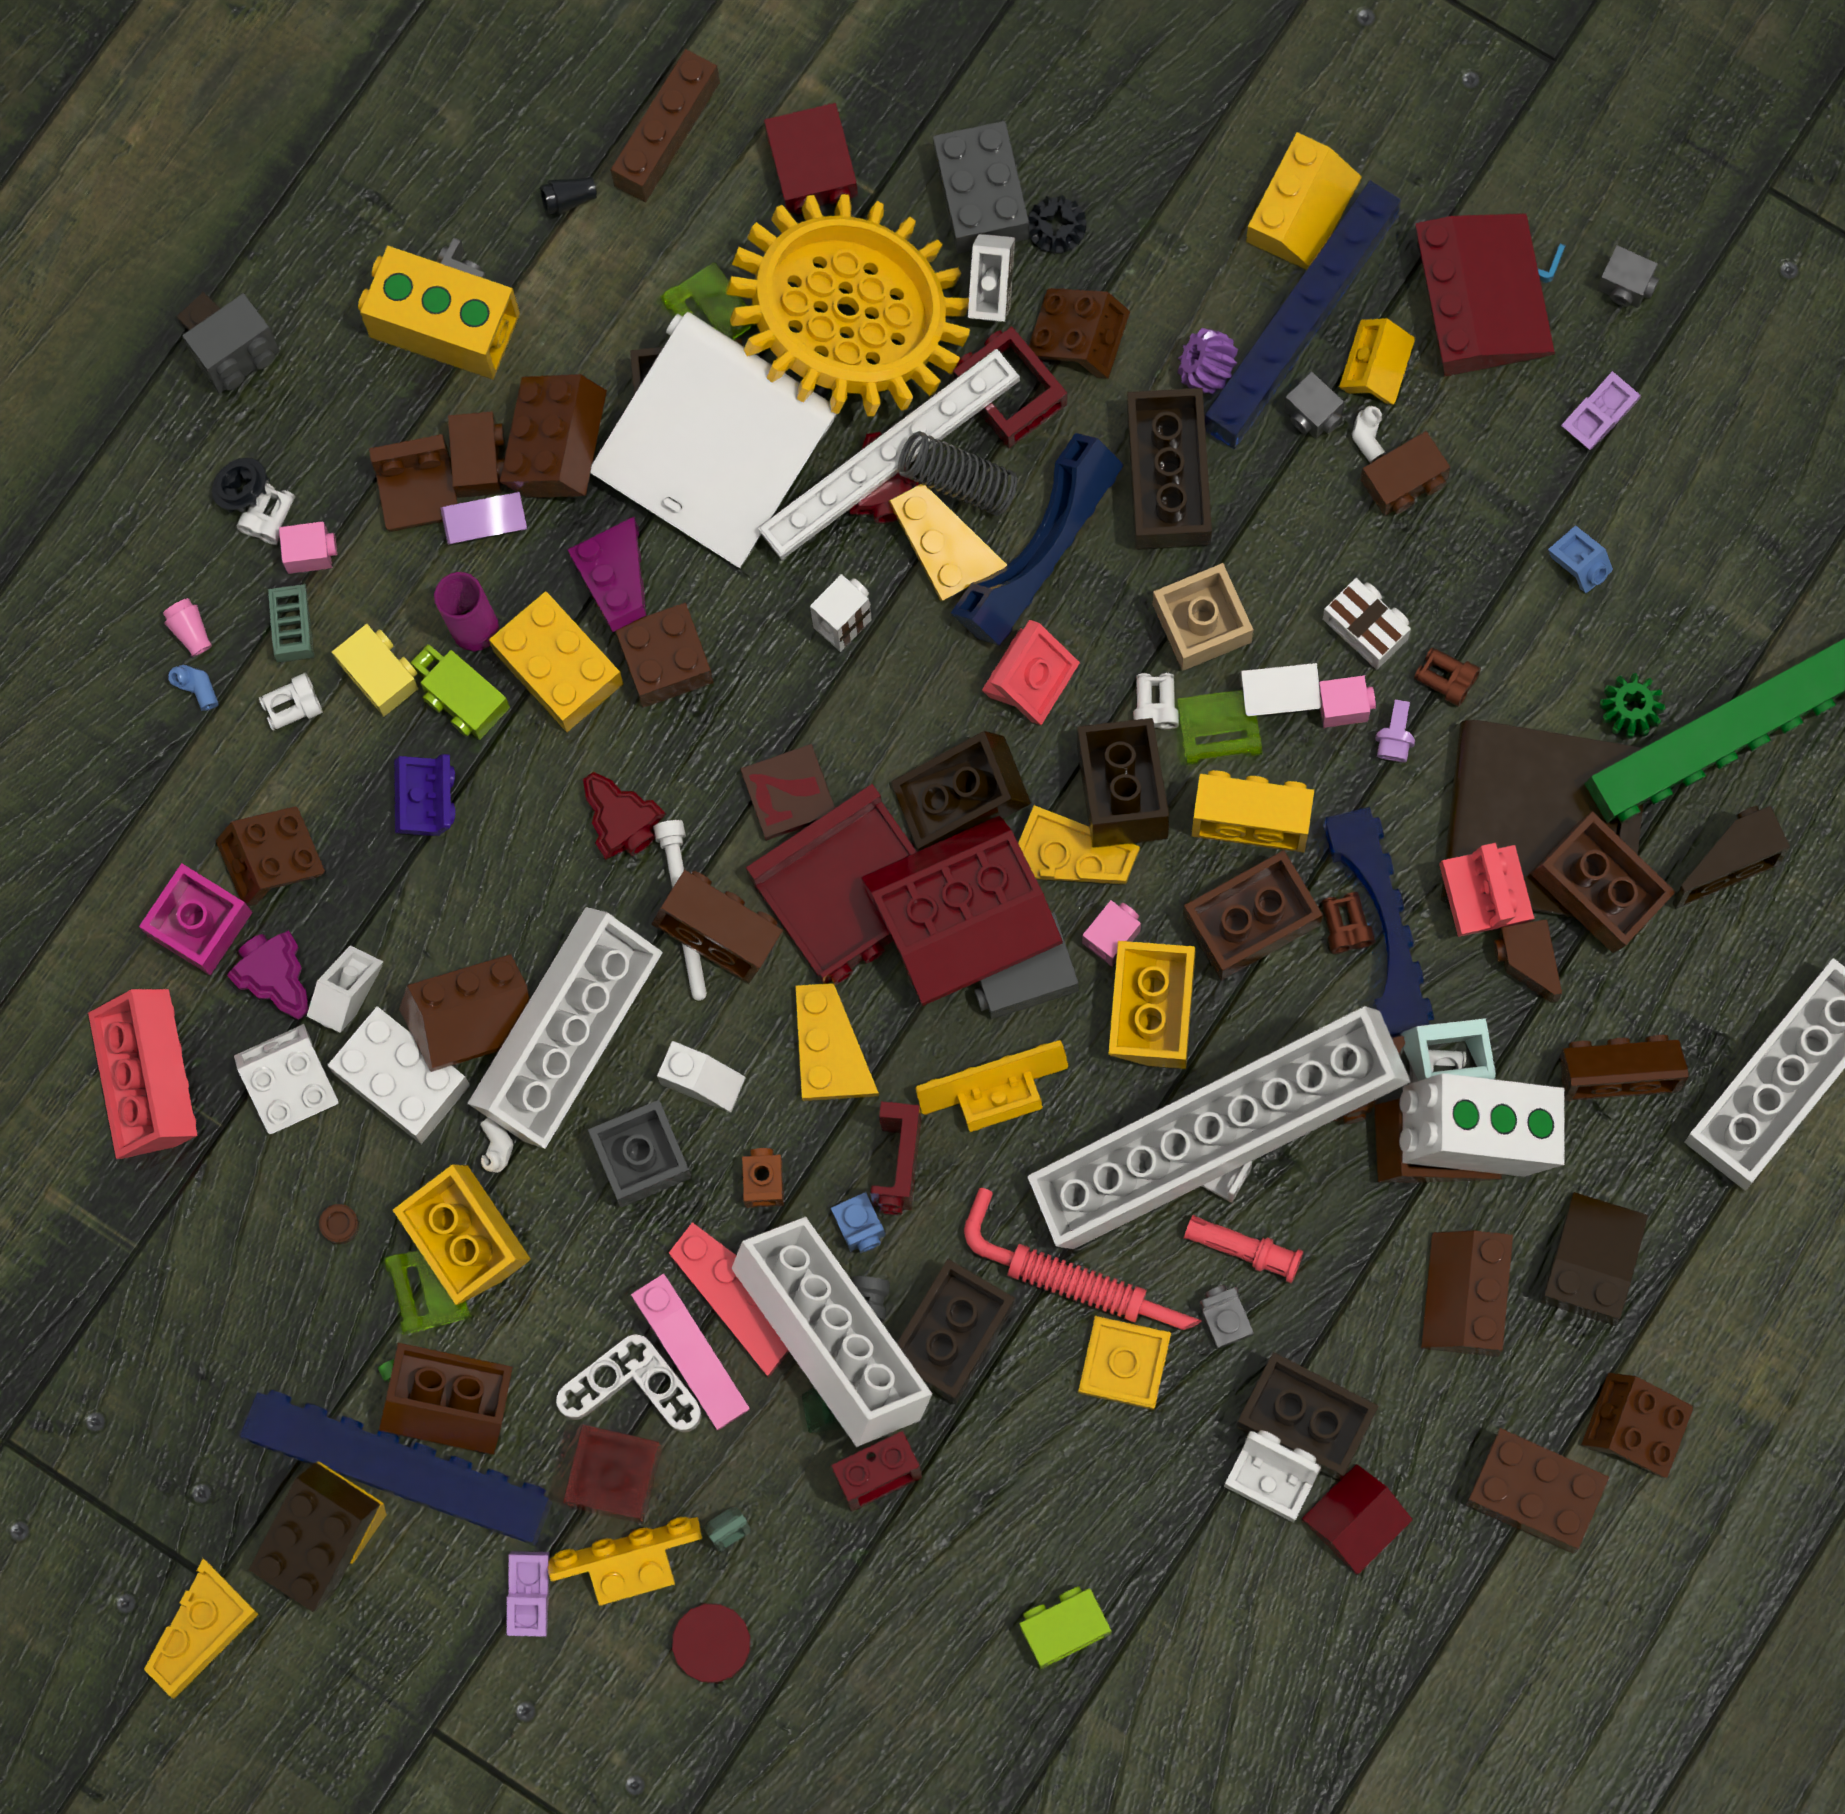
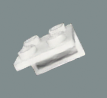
(1273, 1474)

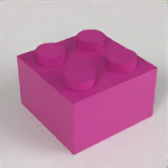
(195, 919)

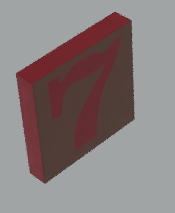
(788, 791)

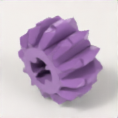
(1207, 360)

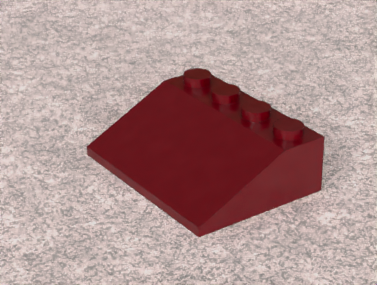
(1484, 291)

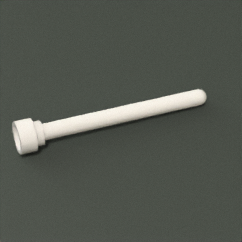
(670, 837)

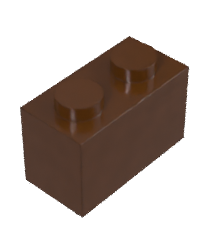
(476, 454)
(1406, 474)

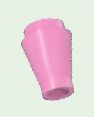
(187, 626)

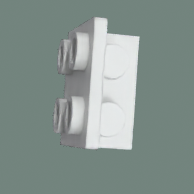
(285, 1079)

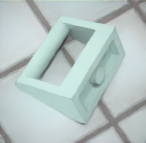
(1471, 1031)

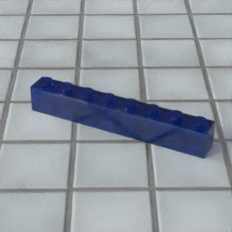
(1302, 314)
(396, 1468)

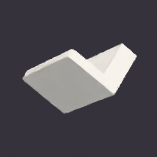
(1280, 689)

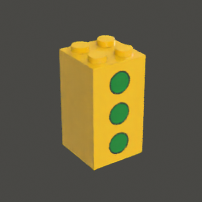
(439, 312)

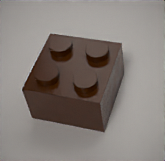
(664, 655)

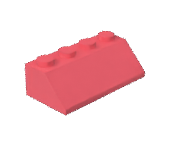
(142, 1072)

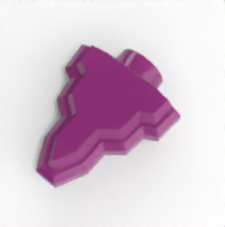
(272, 973)

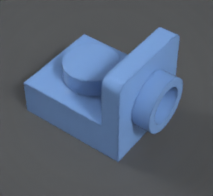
(1582, 558)
(859, 1223)

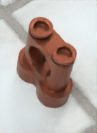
(1459, 683)
(1347, 937)

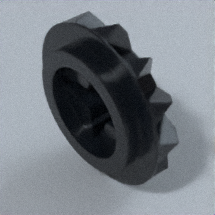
(1067, 236)
(230, 479)

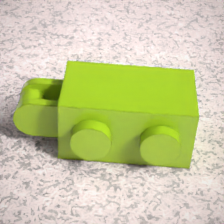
(460, 692)

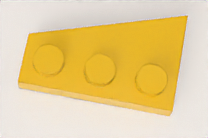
(943, 542)
(828, 1048)

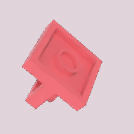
(1032, 672)
(1486, 890)

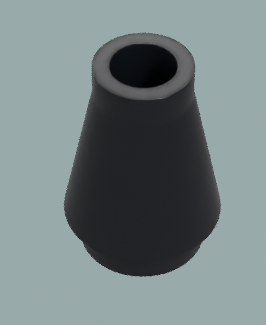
(566, 194)

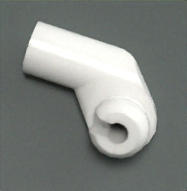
(1365, 432)
(499, 1146)

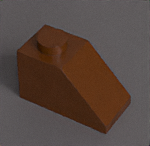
(1530, 957)

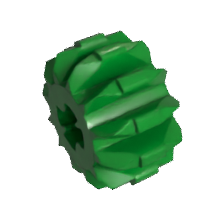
(1639, 717)

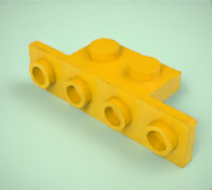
(995, 1089)
(629, 1563)

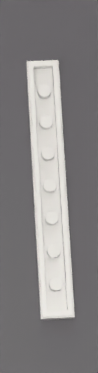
(880, 459)

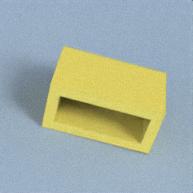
(375, 669)

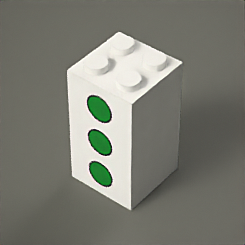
(1482, 1125)

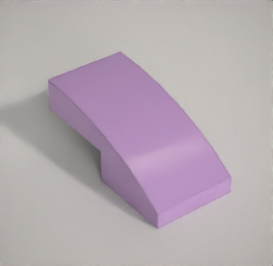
(1601, 411)
(483, 518)
(528, 1594)

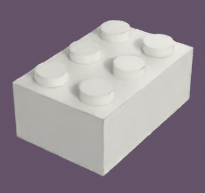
(391, 1074)

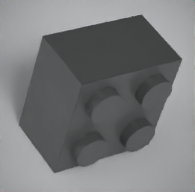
(231, 344)
(639, 1153)

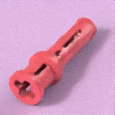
(1259, 1252)

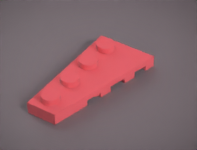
(710, 1271)

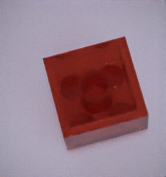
(613, 1474)

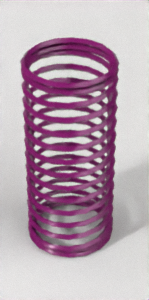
(458, 594)

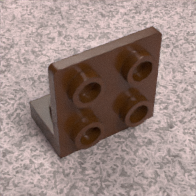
(1080, 329)
(413, 481)
(268, 853)
(1638, 1423)

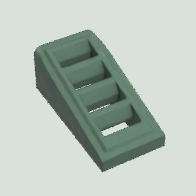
(294, 650)
(727, 1528)

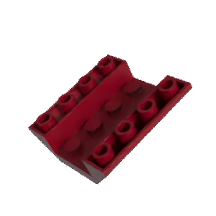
(963, 909)

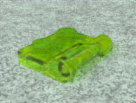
(709, 292)
(1216, 715)
(439, 1303)

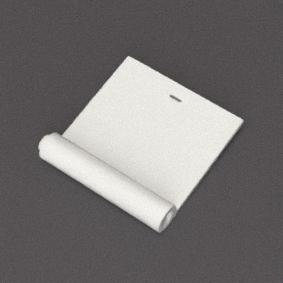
(712, 439)

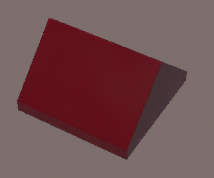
(1357, 1518)

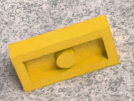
(1377, 359)

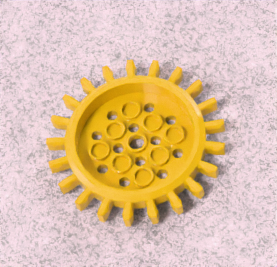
(844, 250)

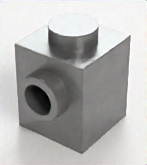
(1628, 278)
(1314, 407)

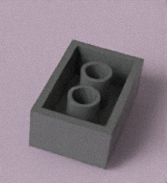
(980, 184)

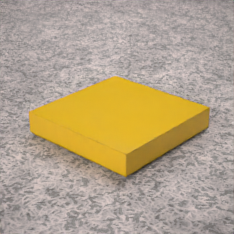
(1124, 1363)

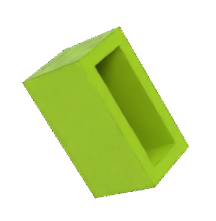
(1064, 1627)

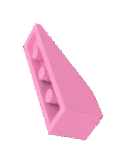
(690, 1351)

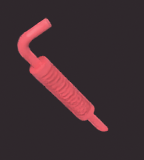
(1066, 1277)

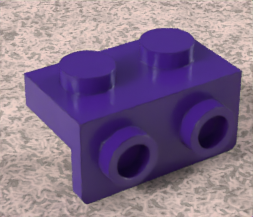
(423, 795)

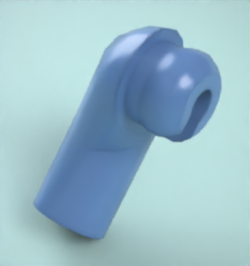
(194, 681)

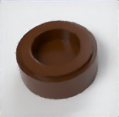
(339, 1224)

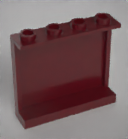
(818, 885)

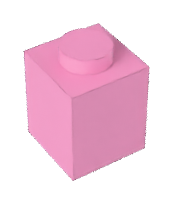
(307, 547)
(1345, 701)
(1110, 926)

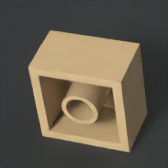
(1202, 616)

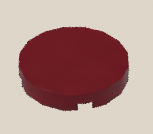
(711, 1643)

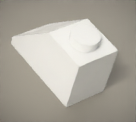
(343, 988)
(700, 1077)

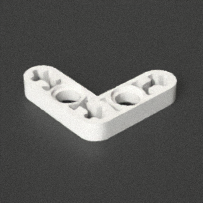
(641, 1373)

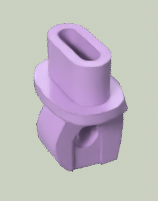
(1395, 741)

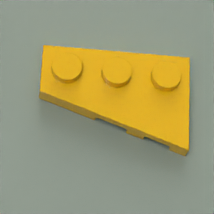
(1064, 851)
(203, 1627)

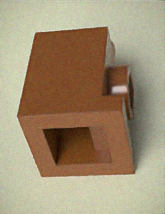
(766, 1192)

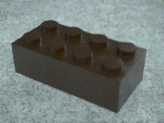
(1169, 468)

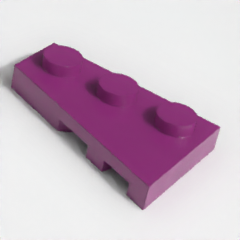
(613, 573)

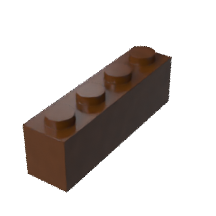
(665, 125)

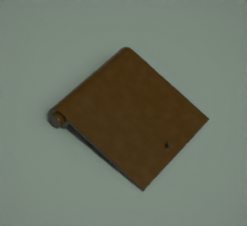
(1527, 793)

